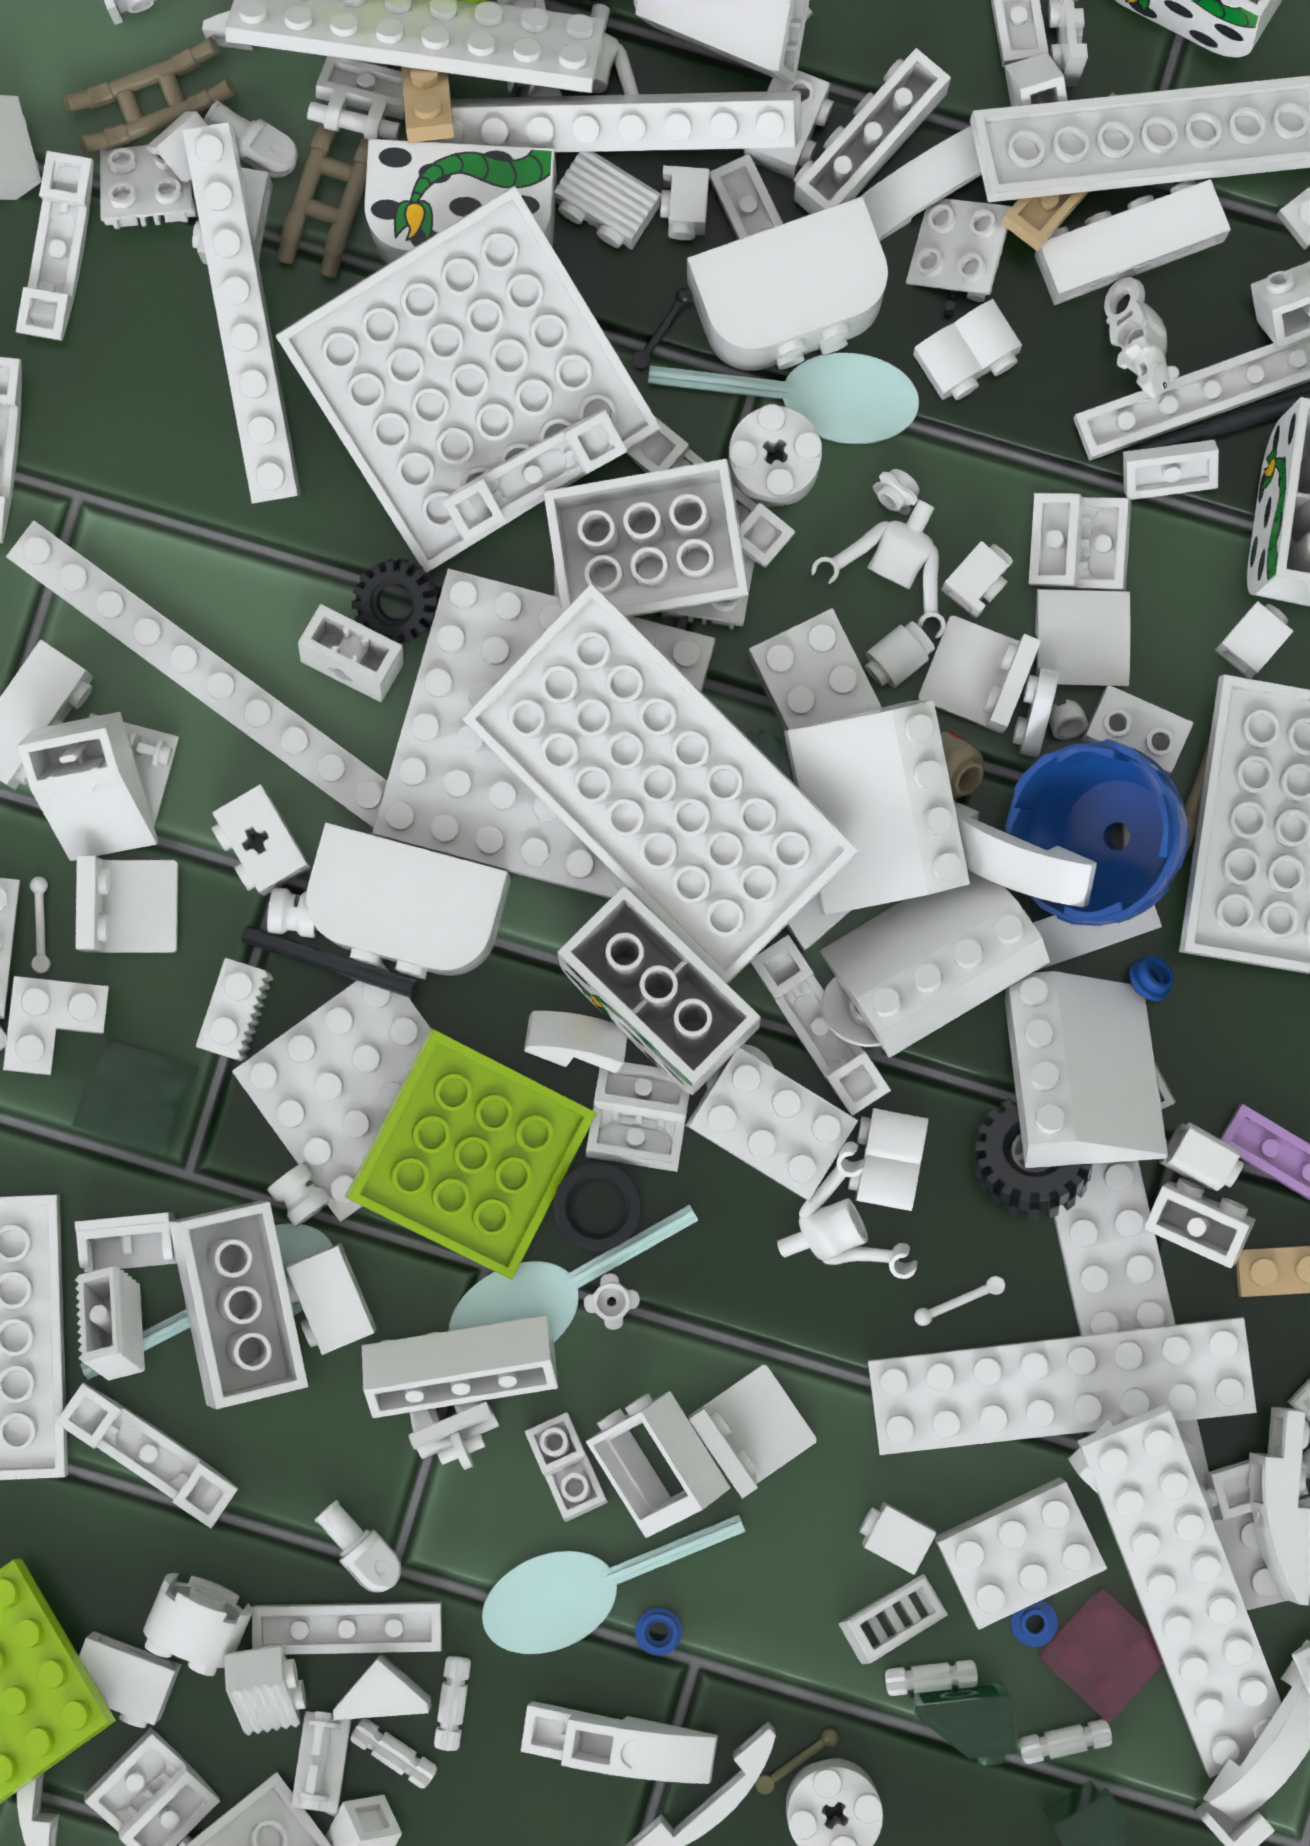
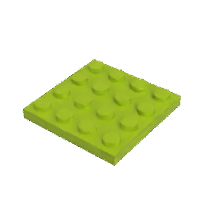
(470, 1154)
(44, 1688)

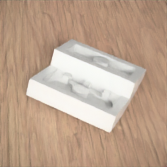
(1079, 542)
(1084, 636)
(638, 1118)
(151, 1794)

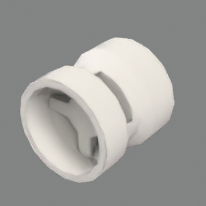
(290, 913)
(299, 1194)

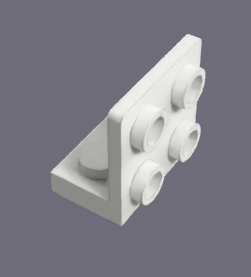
(978, 673)
(126, 905)
(752, 1429)

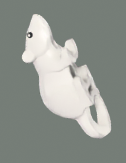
(1140, 336)

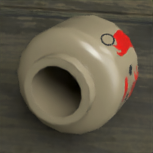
(963, 764)

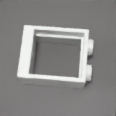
(635, 1477)

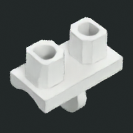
(453, 1436)

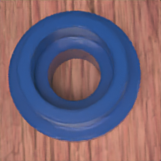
(1151, 978)
(1039, 1637)
(658, 1646)

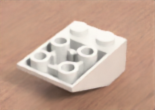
(88, 785)

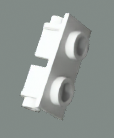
(321, 1762)

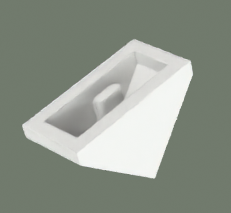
(381, 1693)

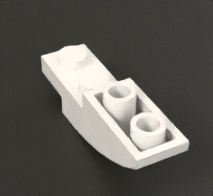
(1278, 1518)
(619, 1746)

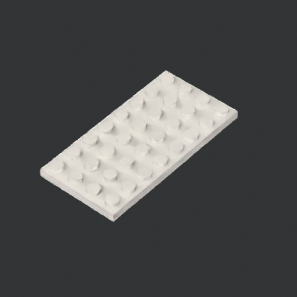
(660, 784)

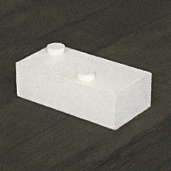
(238, 1304)

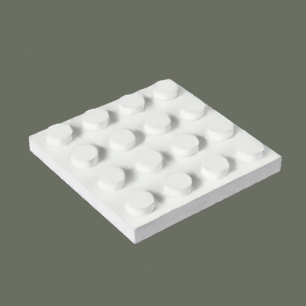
(335, 1081)

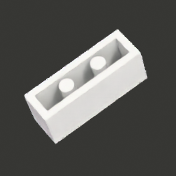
(37, 698)

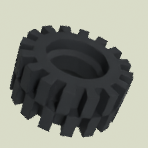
(404, 574)

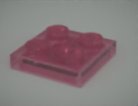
(1104, 1655)

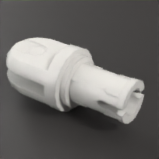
(257, 142)
(363, 1552)

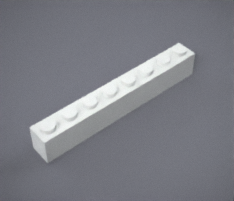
(631, 121)
(242, 312)

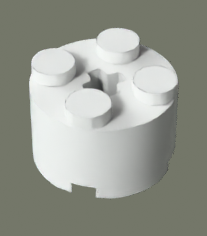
(773, 430)
(196, 1623)
(827, 1784)

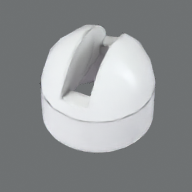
(1067, 720)

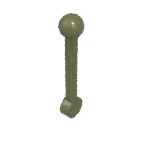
(765, 1782)

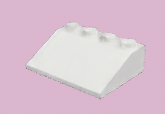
(650, 539)
(891, 795)
(935, 959)
(1083, 1071)

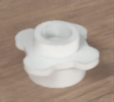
(897, 491)
(624, 1298)

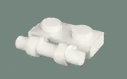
(363, 87)

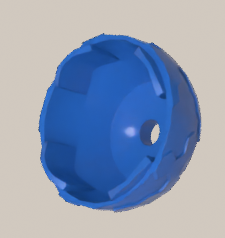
(1076, 802)

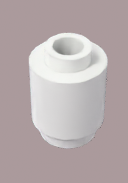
(898, 655)

